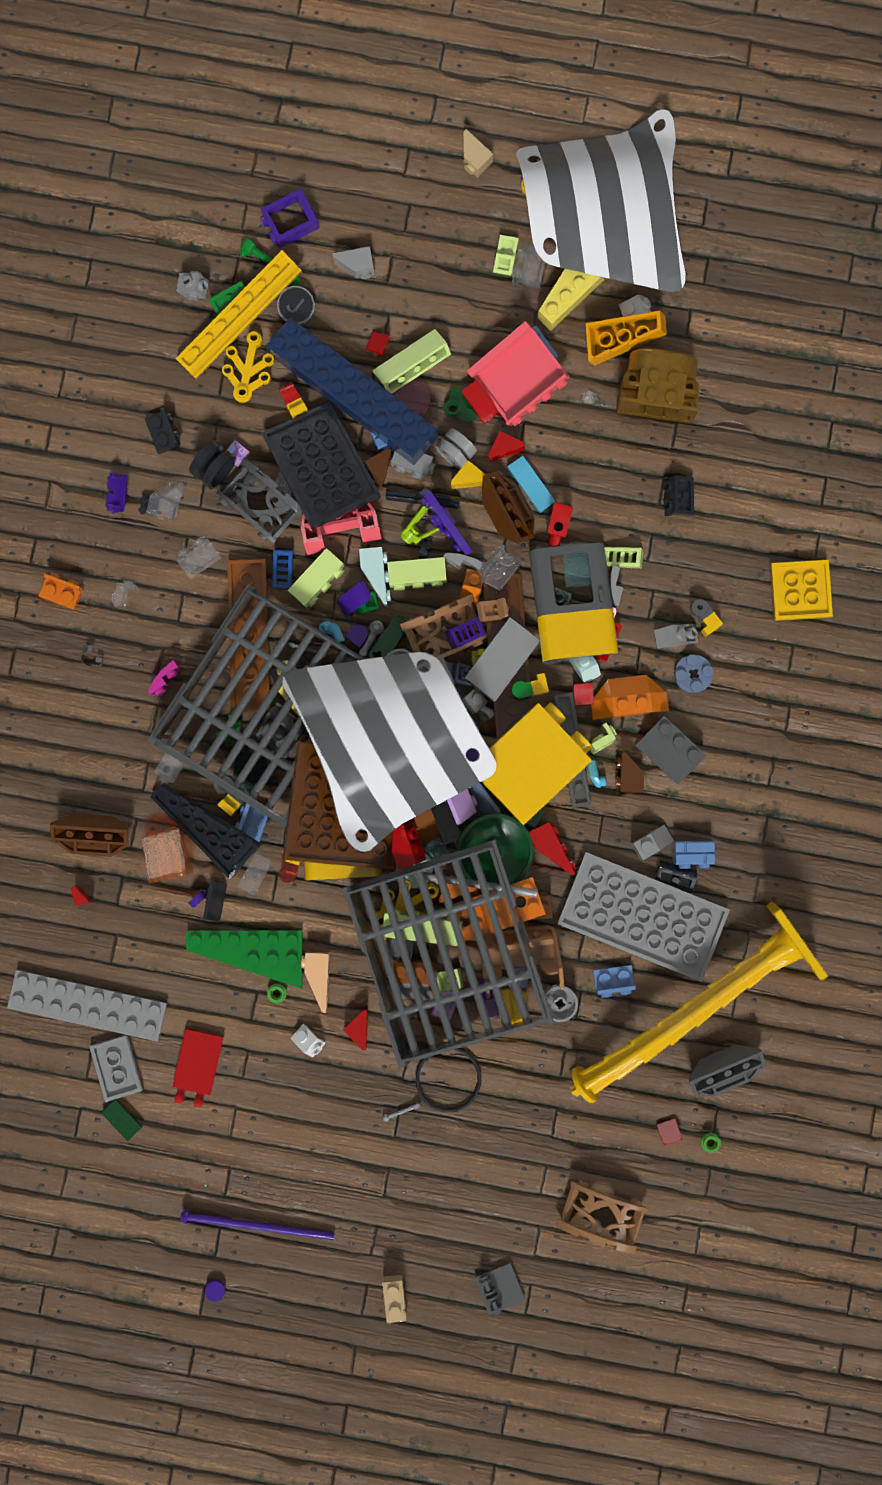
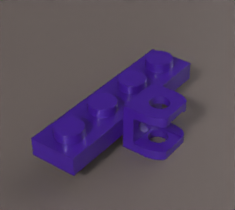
(443, 519)

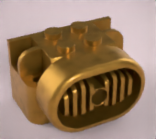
(660, 386)

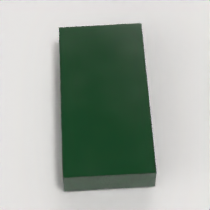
(122, 1119)

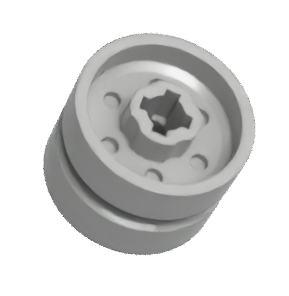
(456, 448)
(567, 1009)

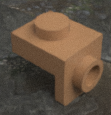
(492, 610)

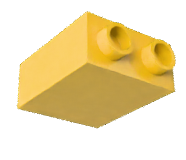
(535, 761)

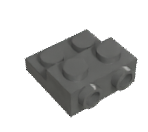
(281, 732)

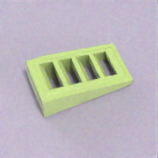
(639, 557)

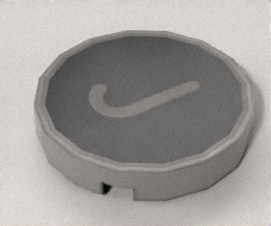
(296, 303)

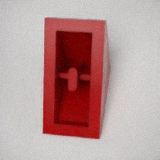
(504, 447)
(358, 1029)

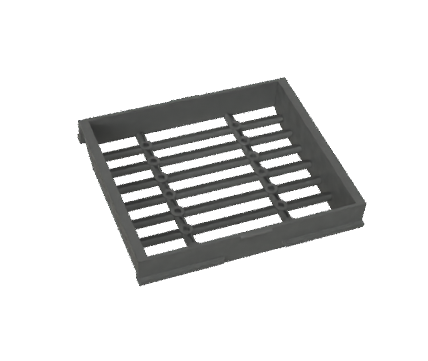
(182, 696)
(365, 939)

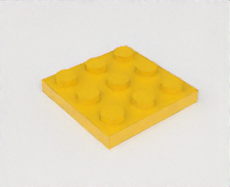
(801, 590)

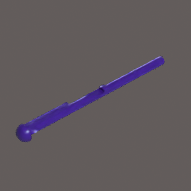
(186, 1216)

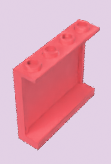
(519, 374)

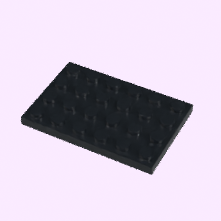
(321, 465)

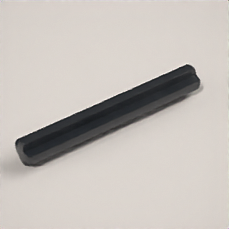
(412, 497)

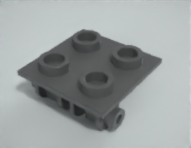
(499, 1289)

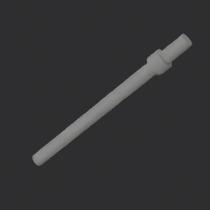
(475, 884)

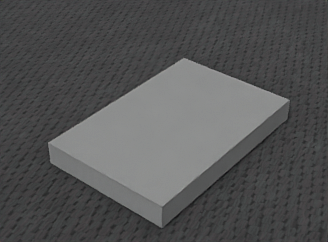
(116, 1068)

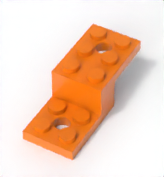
(531, 910)

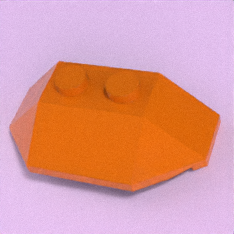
(628, 698)

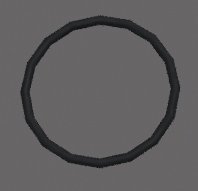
(450, 1109)

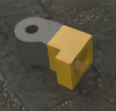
(710, 621)

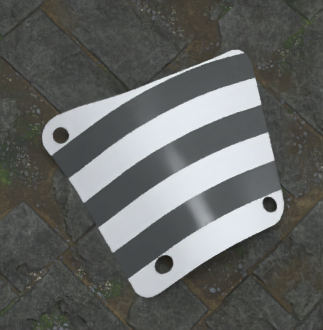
(608, 205)
(388, 739)

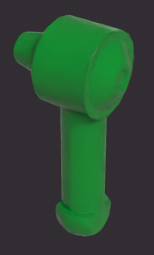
(248, 247)

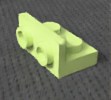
(604, 739)

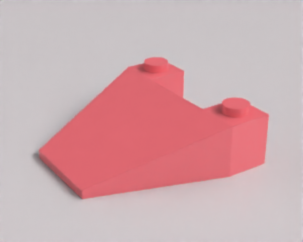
(362, 518)

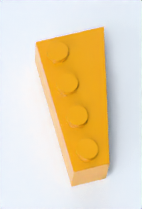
(618, 335)

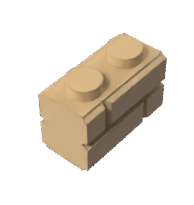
(394, 1298)

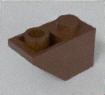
(630, 775)

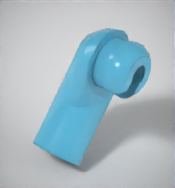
(332, 629)
(593, 774)

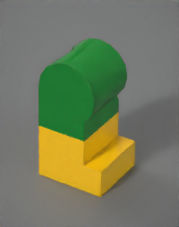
(530, 689)

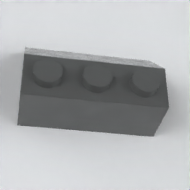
(670, 750)

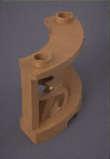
(461, 607)
(576, 1227)

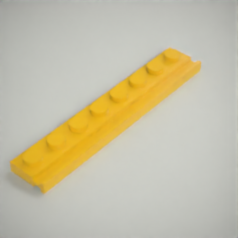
(238, 314)

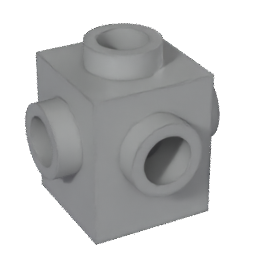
(192, 285)

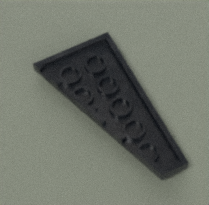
(218, 839)

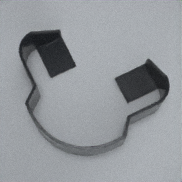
(424, 551)

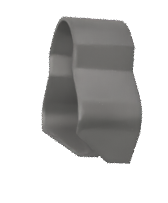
(90, 650)

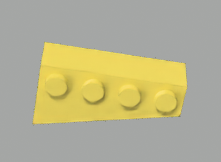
(566, 295)

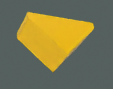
(467, 477)

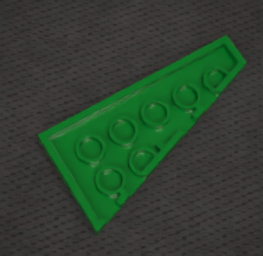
(263, 952)

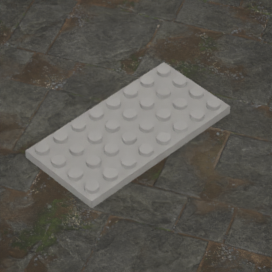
(643, 916)

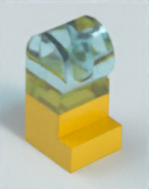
(231, 803)

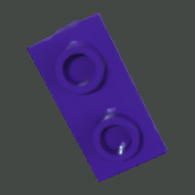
(116, 502)

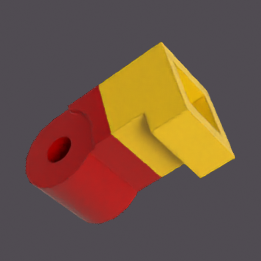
(292, 400)

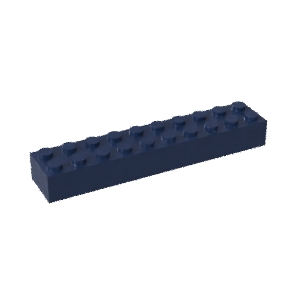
(352, 391)

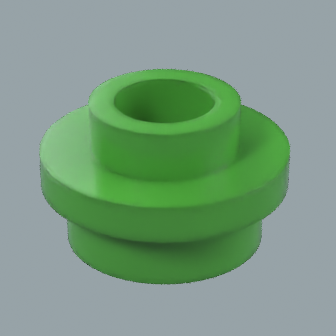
(270, 993)
(713, 1148)

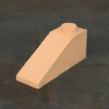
(317, 973)

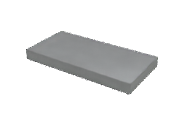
(502, 659)

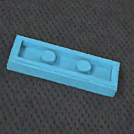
(531, 484)

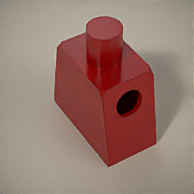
(562, 515)

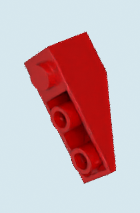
(546, 843)
(407, 846)

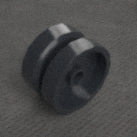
(212, 464)

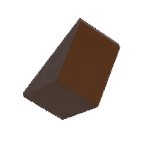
(379, 466)

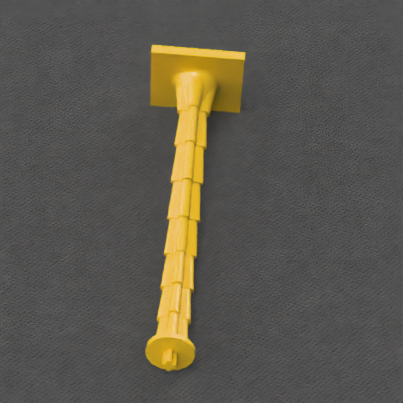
(774, 954)

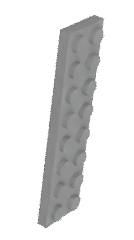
(87, 1005)

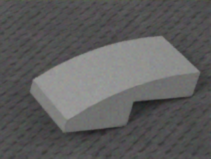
(458, 559)
(616, 591)

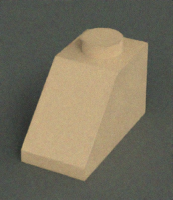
(476, 155)

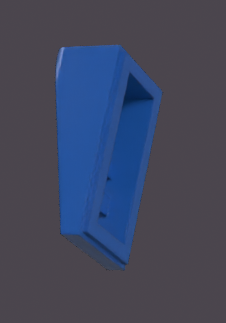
(283, 552)

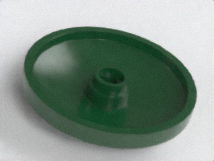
(512, 840)

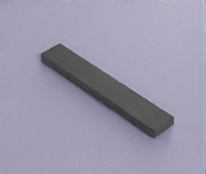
(578, 785)

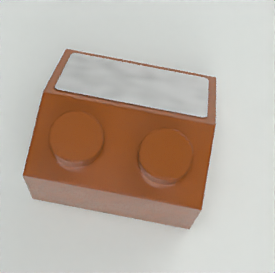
(421, 977)

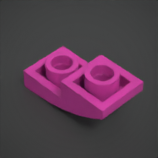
(159, 683)

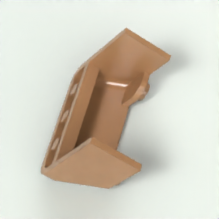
(543, 948)

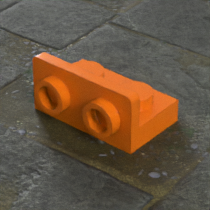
(60, 591)

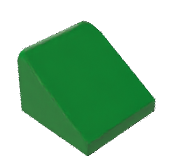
(370, 606)

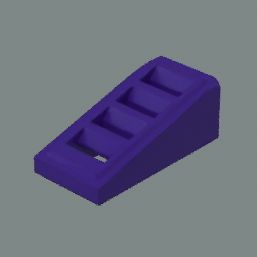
(453, 639)

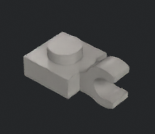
(476, 703)

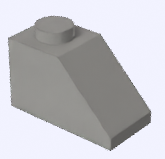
(355, 262)
(652, 842)

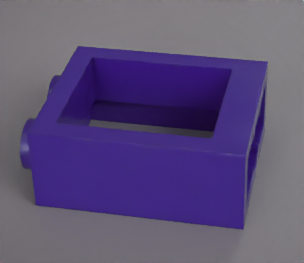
(297, 232)

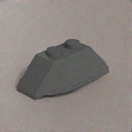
(726, 1070)

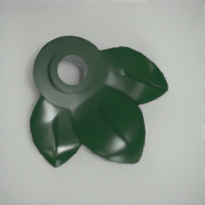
(464, 410)

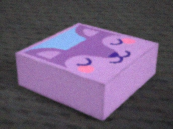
(239, 452)

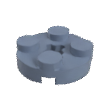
(682, 674)

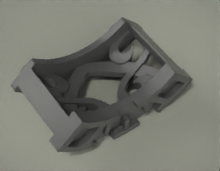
(248, 475)

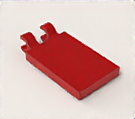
(197, 1065)

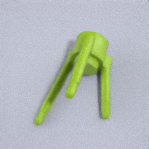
(411, 532)

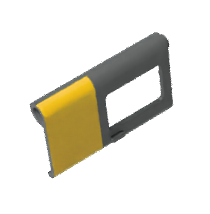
(574, 628)

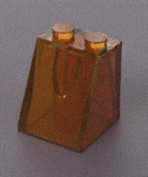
(165, 855)

